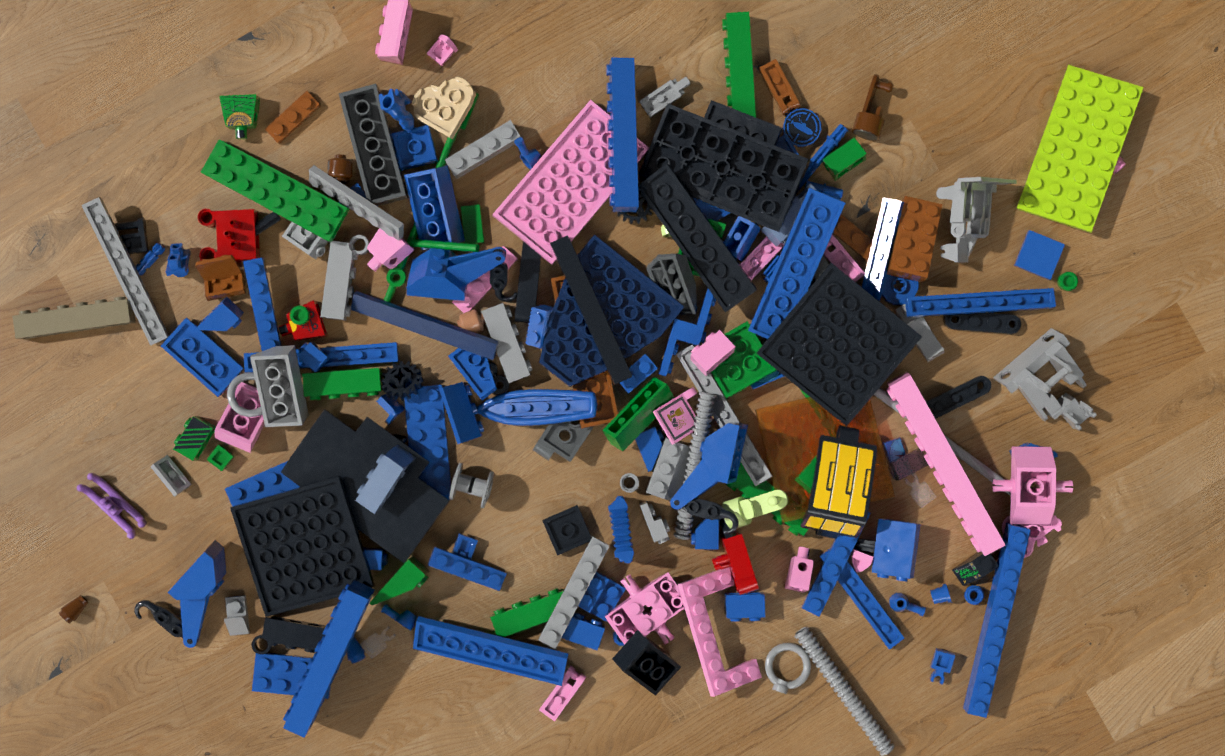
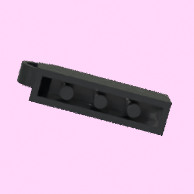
(289, 633)

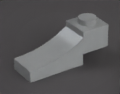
(928, 344)

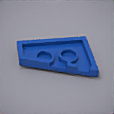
(475, 371)

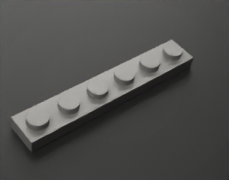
(357, 203)
(573, 592)

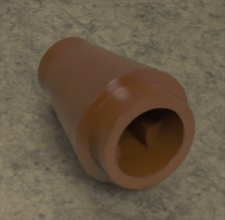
(73, 609)

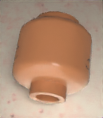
(472, 321)

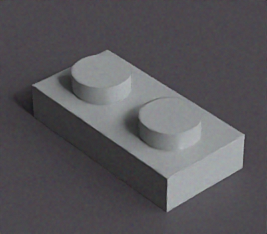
(171, 475)

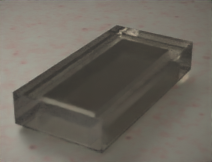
(908, 464)

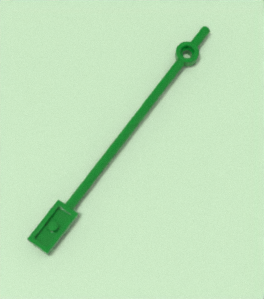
(413, 233)

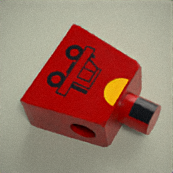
(312, 329)

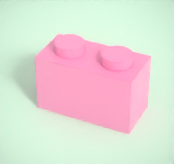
(712, 352)

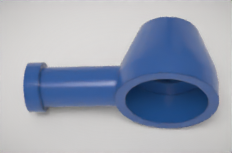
(528, 157)
(906, 604)
(406, 618)

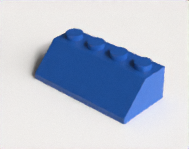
(434, 205)

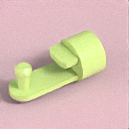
(750, 508)

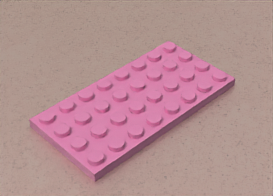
(564, 184)

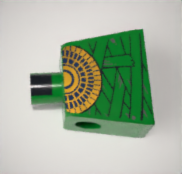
(240, 113)

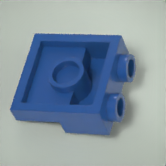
(601, 596)

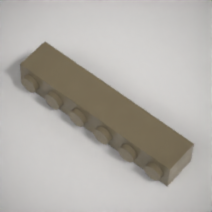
(73, 319)

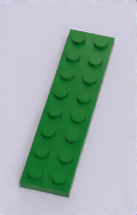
(275, 190)

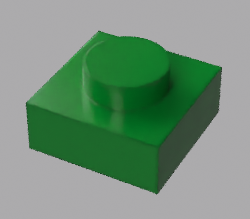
(220, 457)

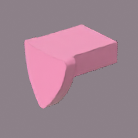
(442, 50)
(861, 560)

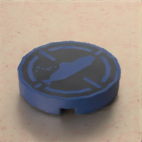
(802, 127)

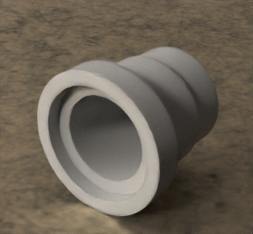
(632, 489)

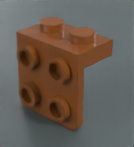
(221, 277)

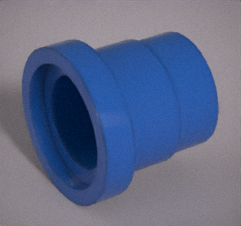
(941, 594)

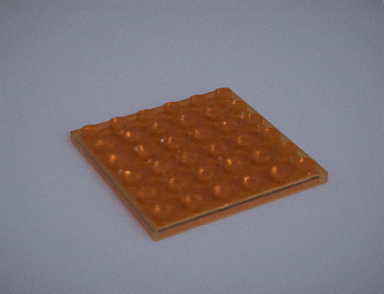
(791, 442)

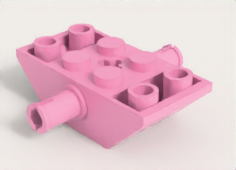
(1028, 467)
(629, 617)

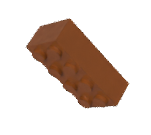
(915, 239)

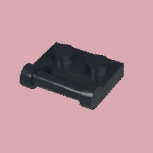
(137, 241)

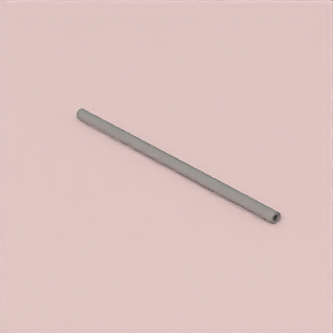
(958, 451)

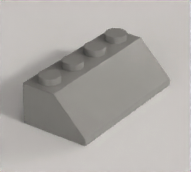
(280, 386)

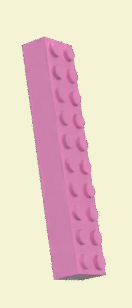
(947, 467)

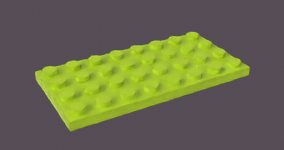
(1079, 148)

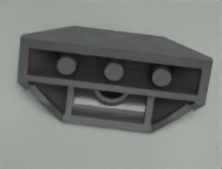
(675, 277)

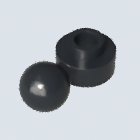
(497, 378)

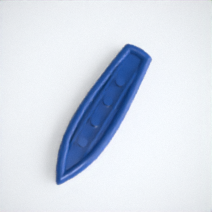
(539, 407)

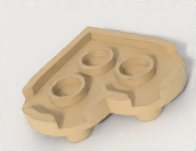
(444, 106)

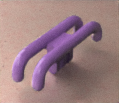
(112, 504)

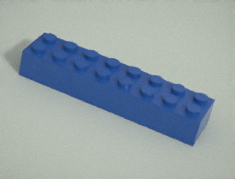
(327, 658)

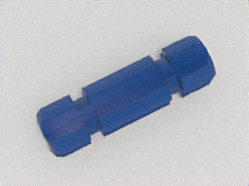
(149, 258)

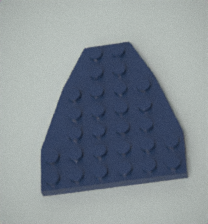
(631, 304)

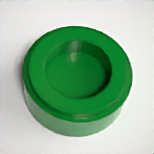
(1067, 281)
(299, 315)

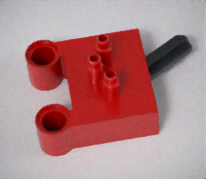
(236, 232)
(738, 560)

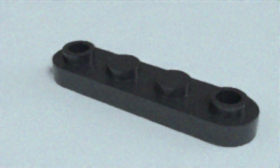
(983, 322)
(958, 396)

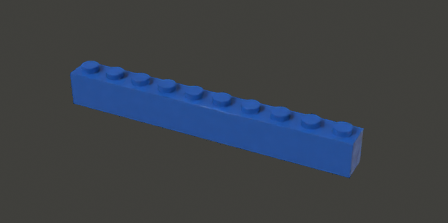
(996, 620)

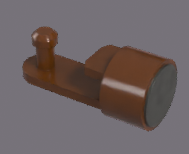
(870, 125)

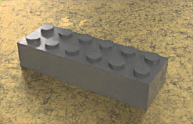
(373, 145)

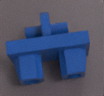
(178, 260)

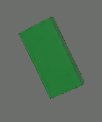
(472, 224)

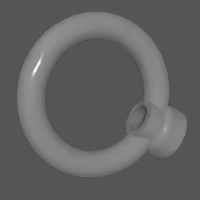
(231, 396)
(782, 685)

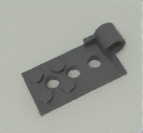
(551, 442)

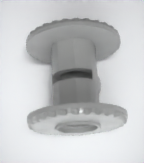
(471, 485)

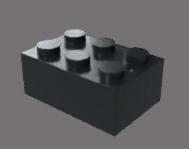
(646, 662)

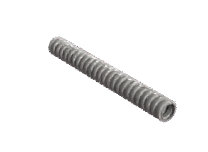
(700, 433)
(844, 691)

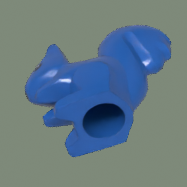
(395, 105)

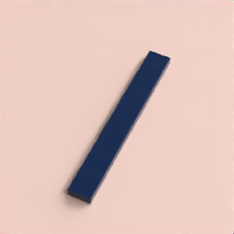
(424, 325)

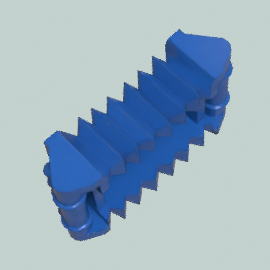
(621, 532)

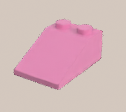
(238, 429)

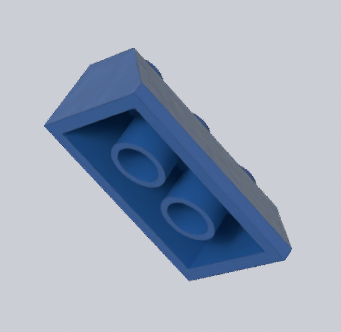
(461, 412)

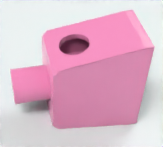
(387, 251)
(797, 579)

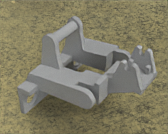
(970, 204)
(1037, 391)

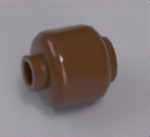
(340, 168)

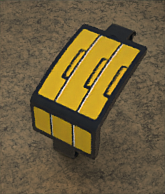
(841, 485)

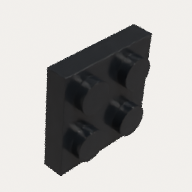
(567, 530)

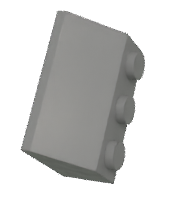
(669, 470)

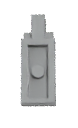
(665, 94)

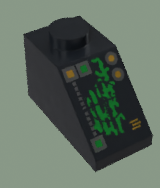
(974, 568)

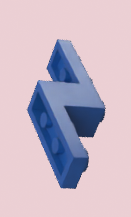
(687, 333)

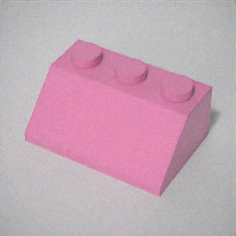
(394, 31)

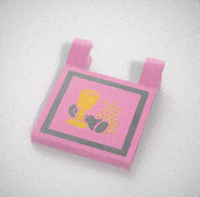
(677, 416)

